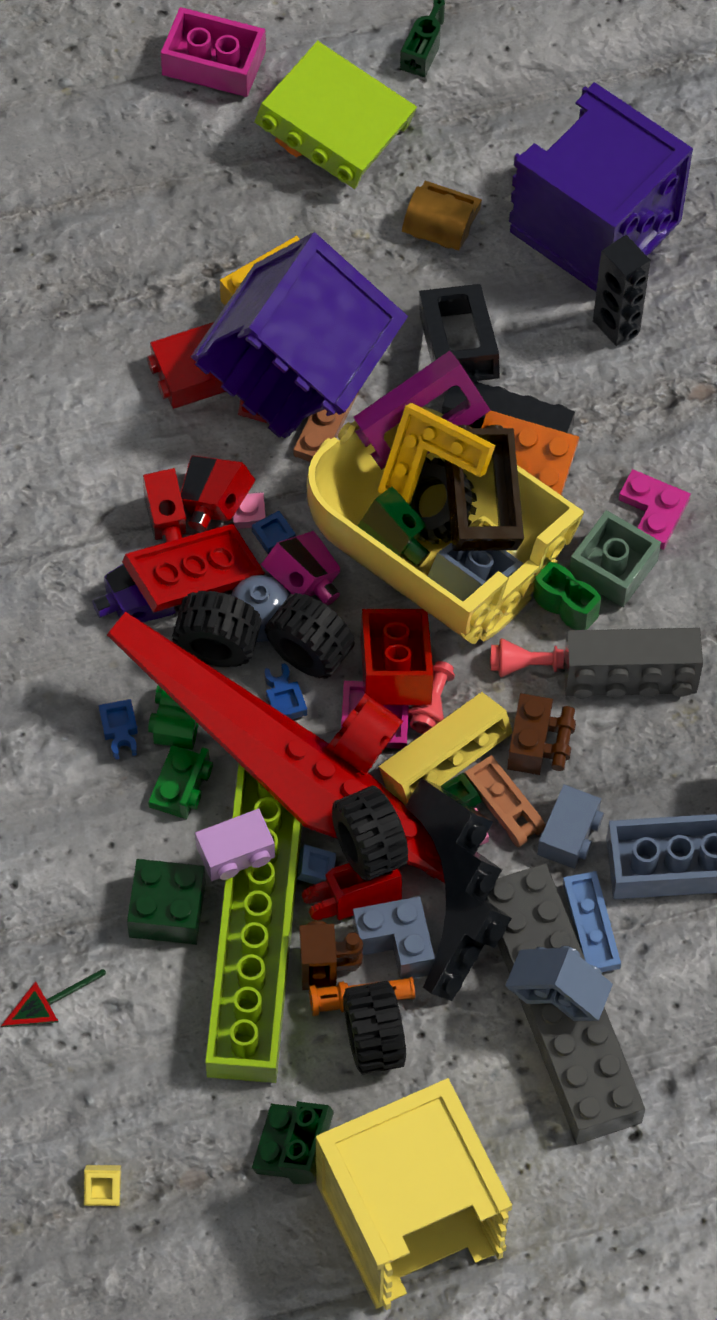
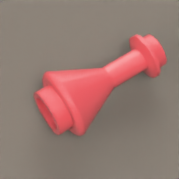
(510, 658)
(427, 716)

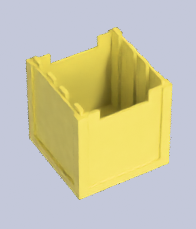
(411, 1189)

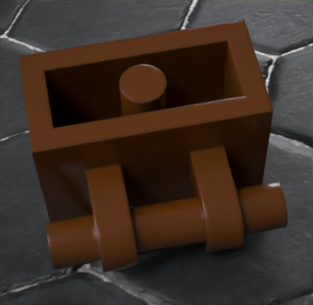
(531, 731)
(323, 956)

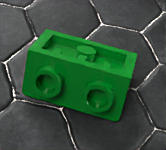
(180, 781)

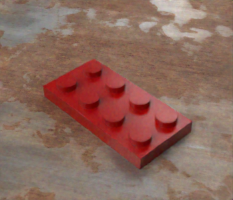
(195, 563)

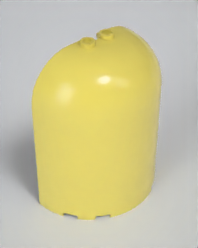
(346, 482)

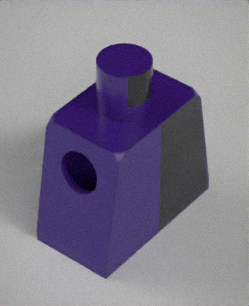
(125, 597)

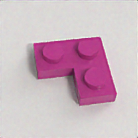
(659, 500)

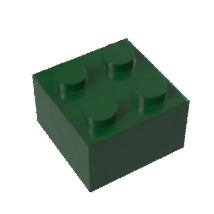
(166, 901)

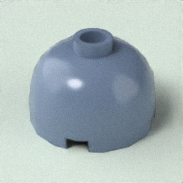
(264, 595)

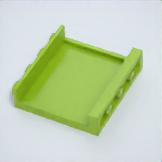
(334, 114)

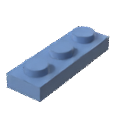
(591, 921)

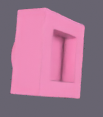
(250, 511)

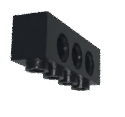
(621, 290)

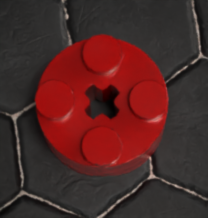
(365, 734)

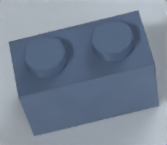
(569, 827)

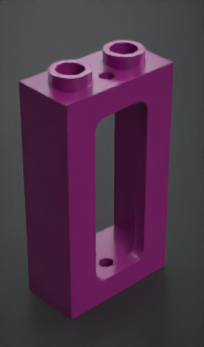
(419, 390)

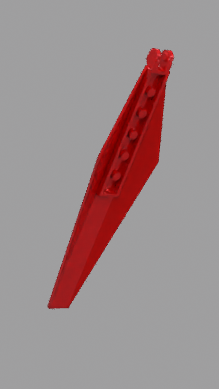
(264, 741)

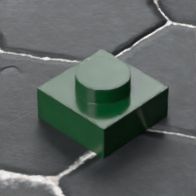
(463, 789)

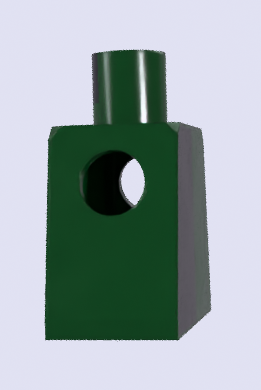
(395, 526)

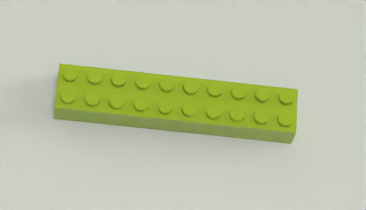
(254, 949)

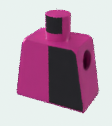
(304, 567)

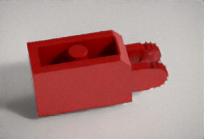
(346, 890)

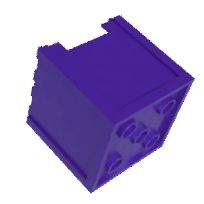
(598, 183)
(299, 335)

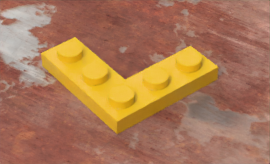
(425, 432)

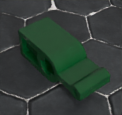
(423, 41)

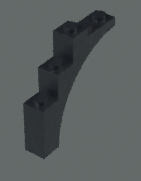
(468, 879)

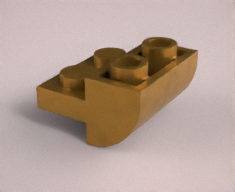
(440, 215)

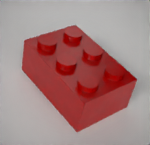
(397, 656)

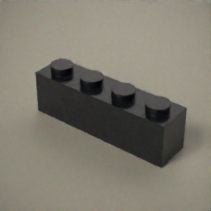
(515, 405)

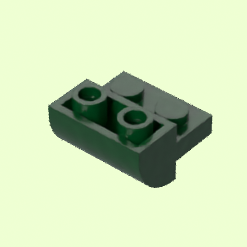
(289, 1141)

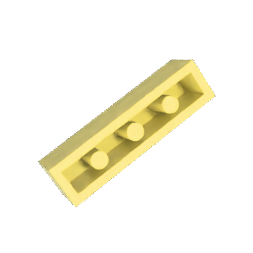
(447, 747)

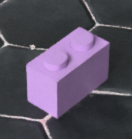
(235, 845)

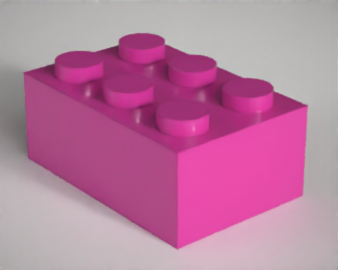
(213, 52)

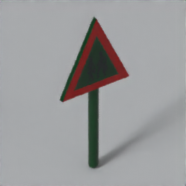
(36, 1008)

